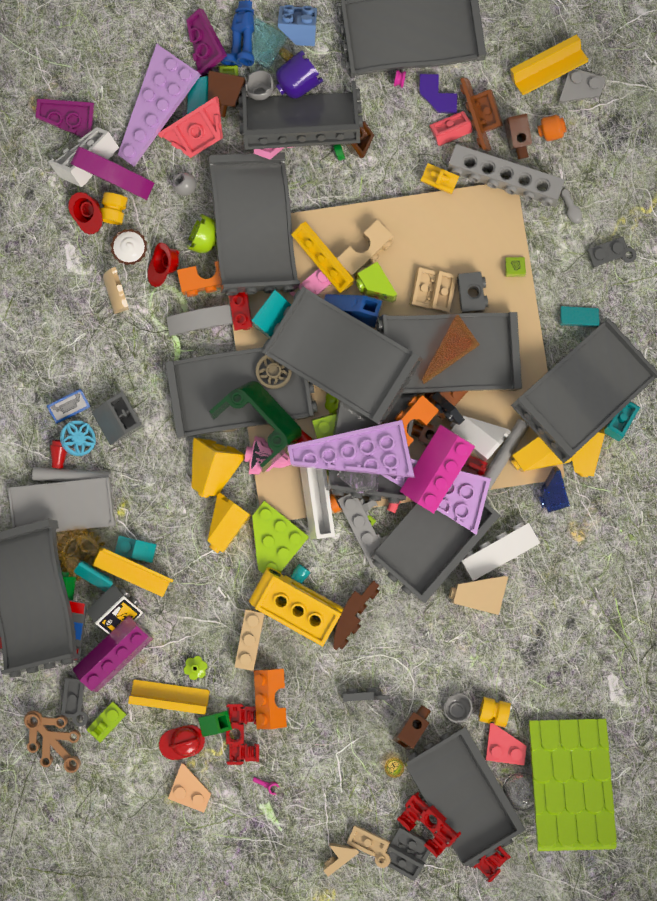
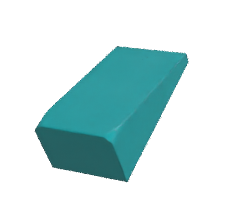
(620, 423)

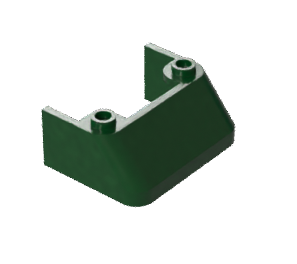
(285, 431)

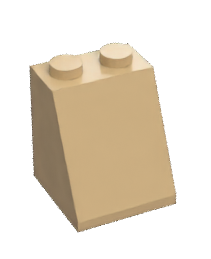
(480, 594)

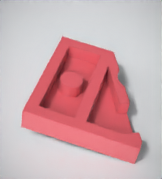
(504, 747)

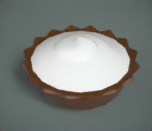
(129, 246)

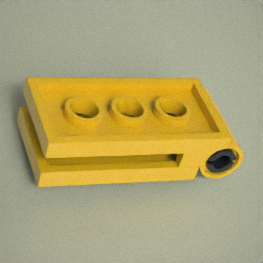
(266, 600)

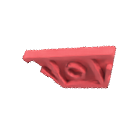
(196, 130)

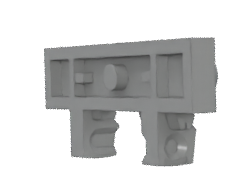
(356, 515)

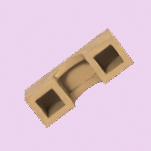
(378, 239)
(249, 640)

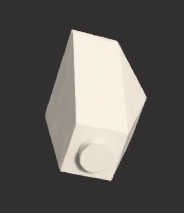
(482, 435)

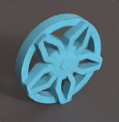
(77, 438)

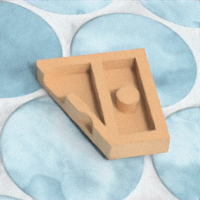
(189, 790)

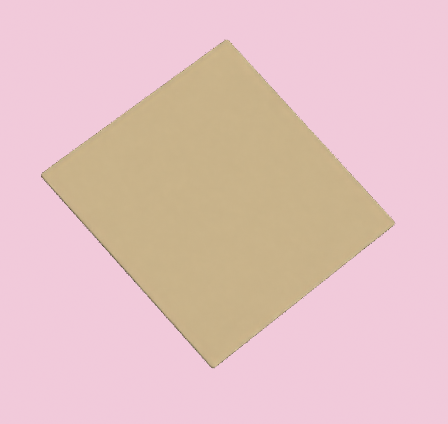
(438, 233)

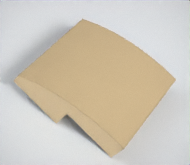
(433, 290)

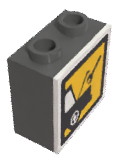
(113, 608)

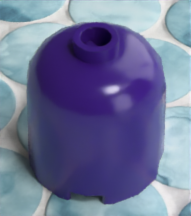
(297, 76)

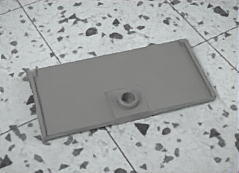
(71, 503)

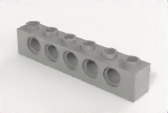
(500, 167)

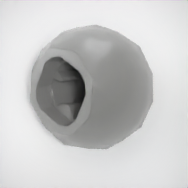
(184, 184)

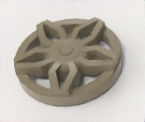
(273, 372)

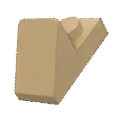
(344, 854)

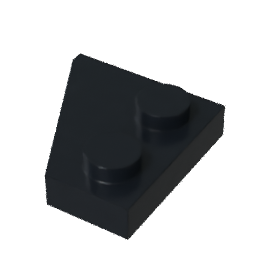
(447, 409)

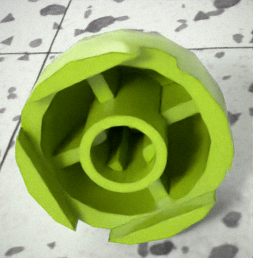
(203, 235)

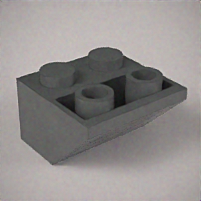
(117, 418)

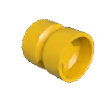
(113, 208)
(494, 712)

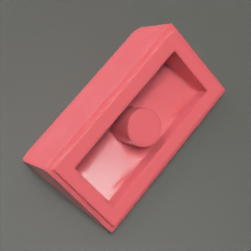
(451, 128)

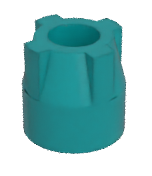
(300, 573)

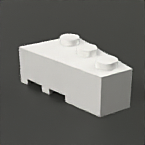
(96, 141)

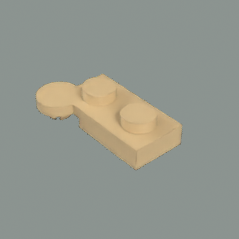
(370, 844)

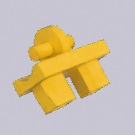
(439, 178)

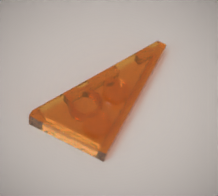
(455, 344)

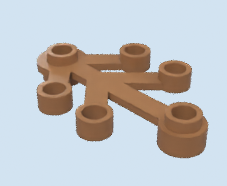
(51, 738)

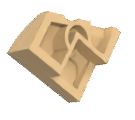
(115, 291)

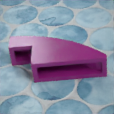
(112, 173)

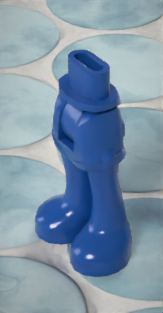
(241, 25)

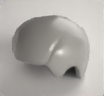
(259, 85)
(458, 708)

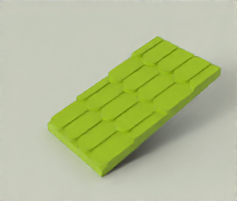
(572, 785)

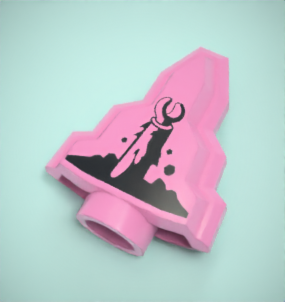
(261, 451)

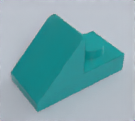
(135, 549)

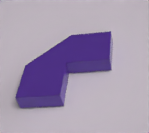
(440, 102)

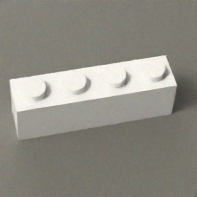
(317, 503)
(499, 552)

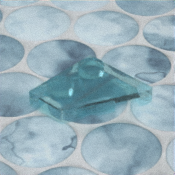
(266, 44)

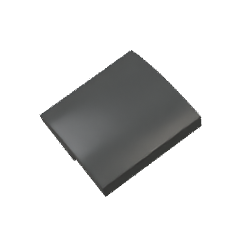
(407, 853)

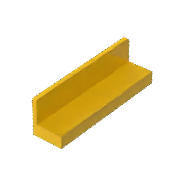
(548, 65)
(323, 257)
(131, 572)
(169, 697)

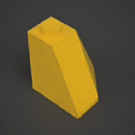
(535, 456)
(587, 457)
(213, 466)
(226, 523)

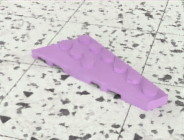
(161, 93)
(367, 450)
(463, 500)

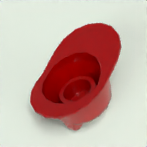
(85, 212)
(162, 263)
(181, 742)

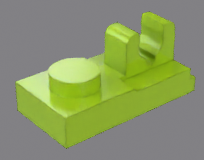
(106, 722)

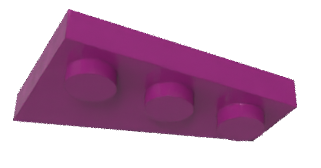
(206, 45)
(67, 115)

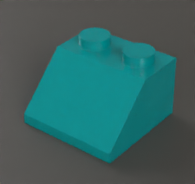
(270, 314)

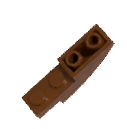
(348, 622)

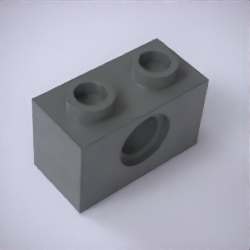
(472, 281)

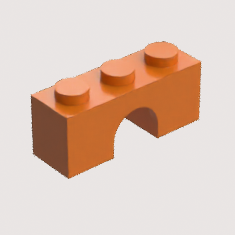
(192, 283)
(418, 409)
(266, 685)

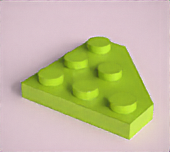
(275, 538)

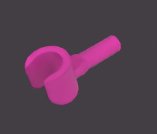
(267, 785)

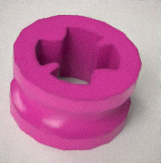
(399, 78)

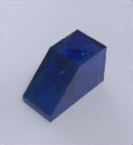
(553, 492)

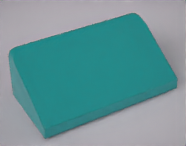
(198, 94)
(579, 316)
(93, 576)

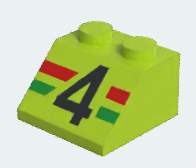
(375, 283)

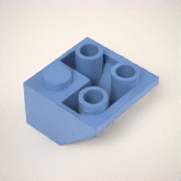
(298, 24)

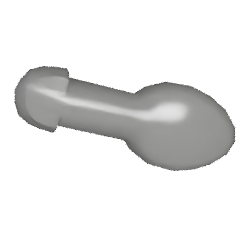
(573, 211)

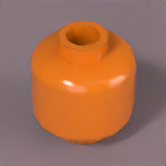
(552, 128)

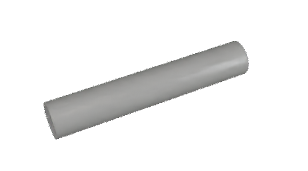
(506, 451)
(61, 475)

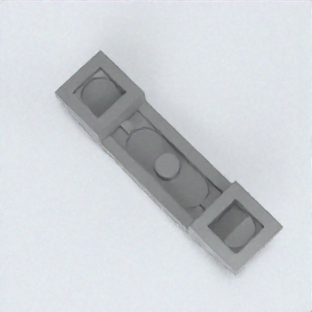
(199, 319)

